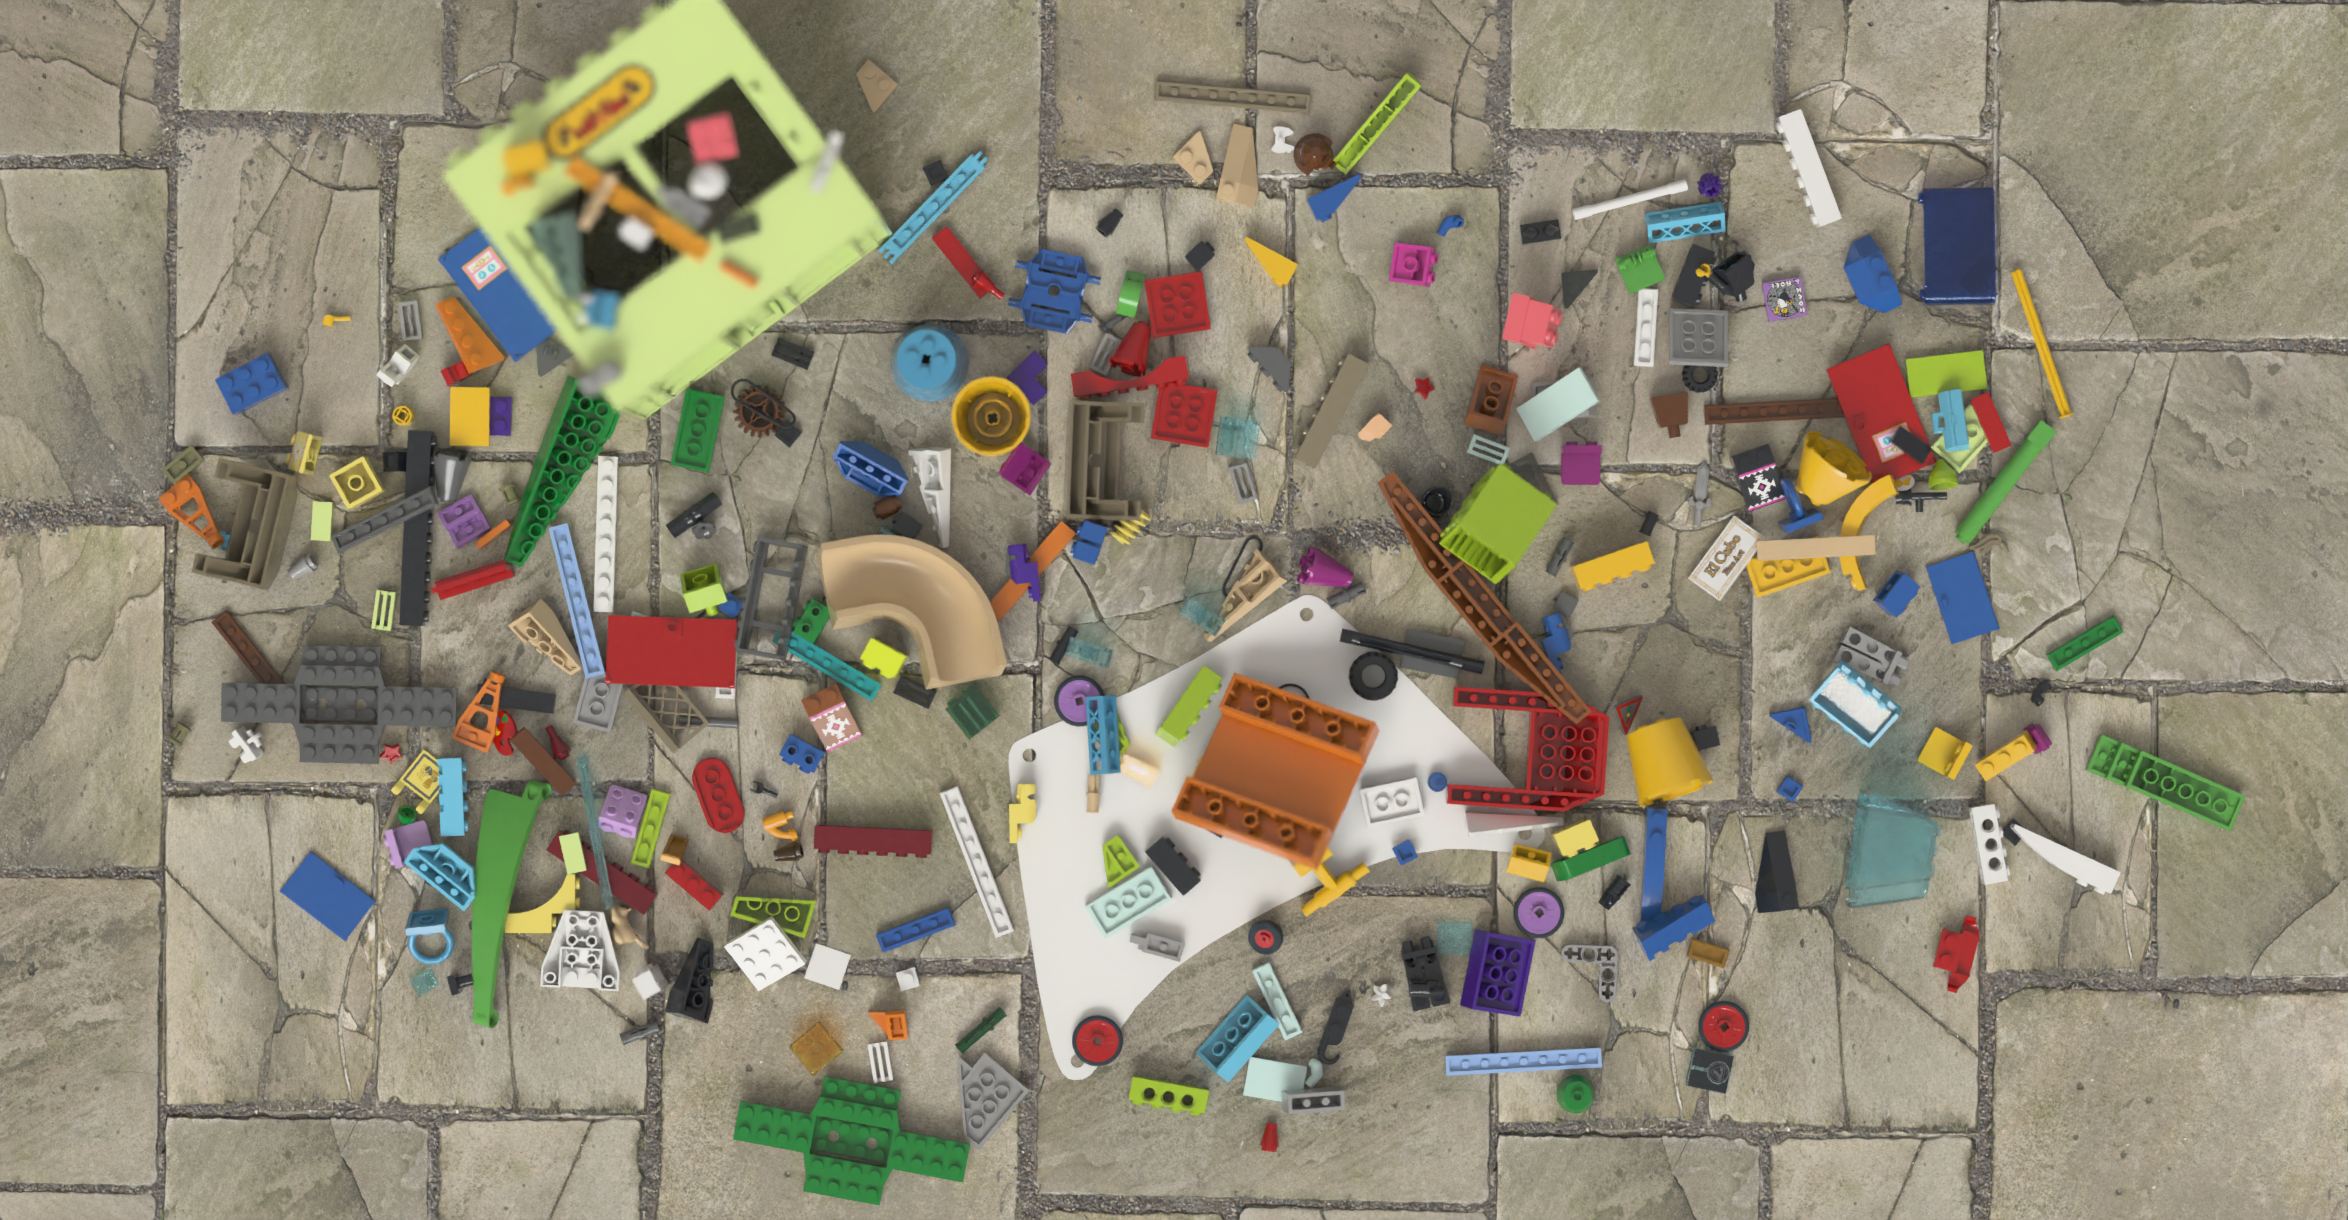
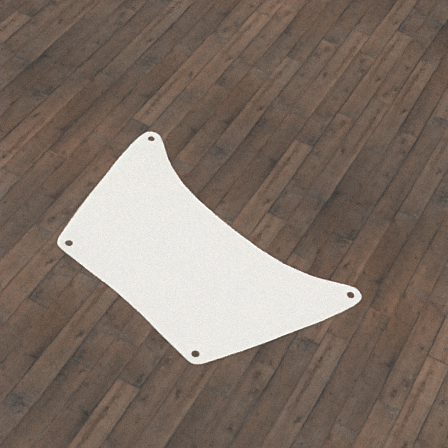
(1063, 851)

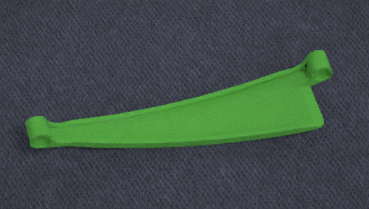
(500, 849)

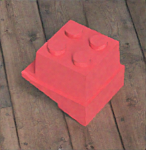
(1531, 322)

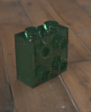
(972, 711)

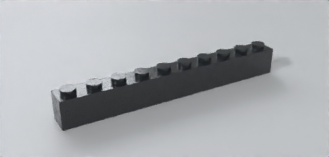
(417, 531)

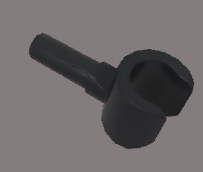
(761, 789)

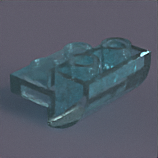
(1237, 438)

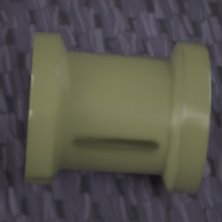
(510, 494)
(179, 728)

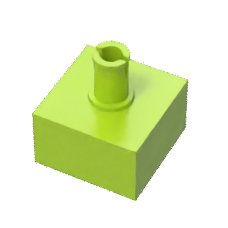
(703, 589)

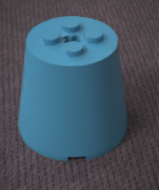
(947, 364)

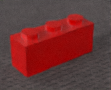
(694, 884)

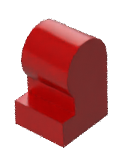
(455, 374)

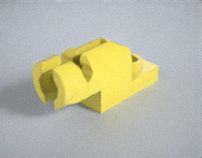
(1023, 811)

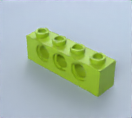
(1140, 1083)

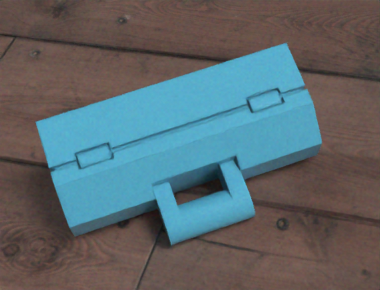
(1955, 428)

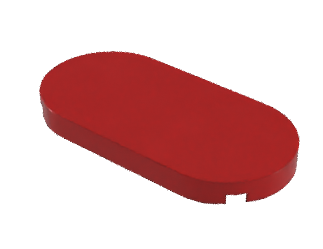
(718, 795)

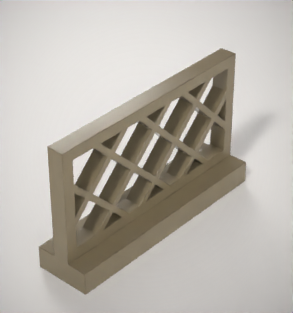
(657, 723)

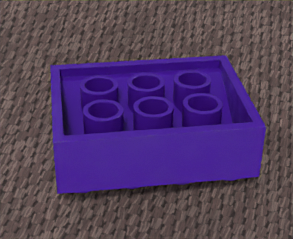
(1497, 973)

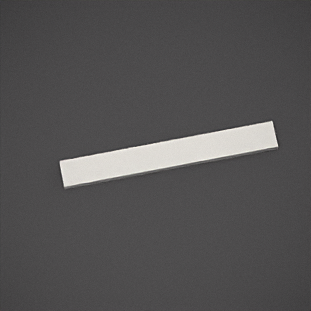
(976, 861)

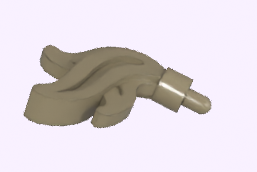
(1988, 540)

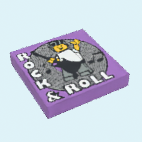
(1784, 299)

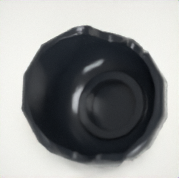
(1436, 500)

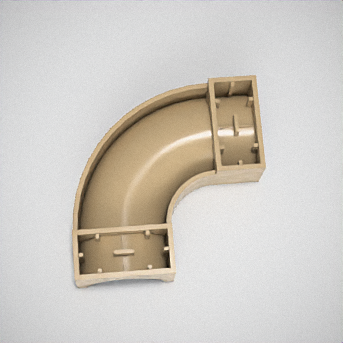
(924, 594)

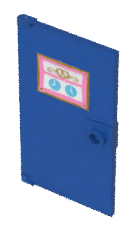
(497, 294)

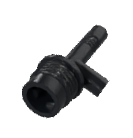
(1906, 498)

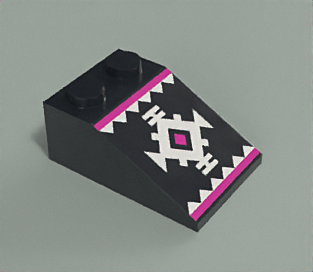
(1757, 477)

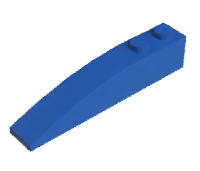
(1653, 862)

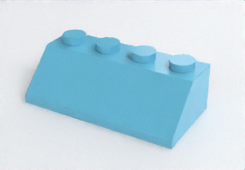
(1237, 1038)

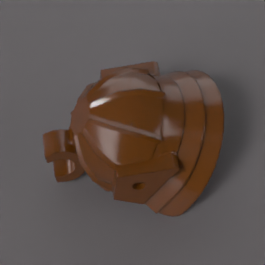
(1314, 153)

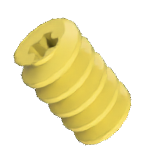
(1128, 527)

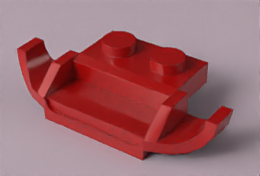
(1957, 952)

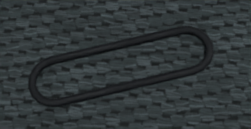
(1237, 559)

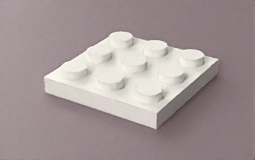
(765, 953)

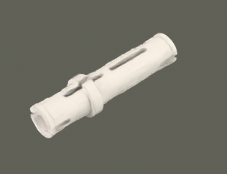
(816, 185)

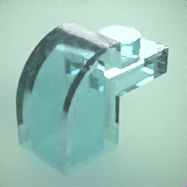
(1201, 616)
(1089, 652)

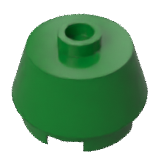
(1575, 1094)

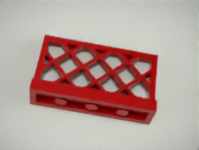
(473, 579)

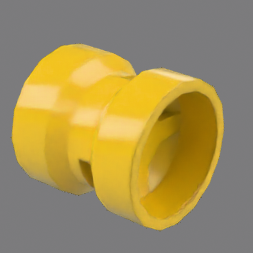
(404, 413)

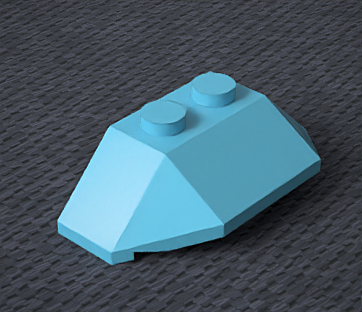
(445, 872)

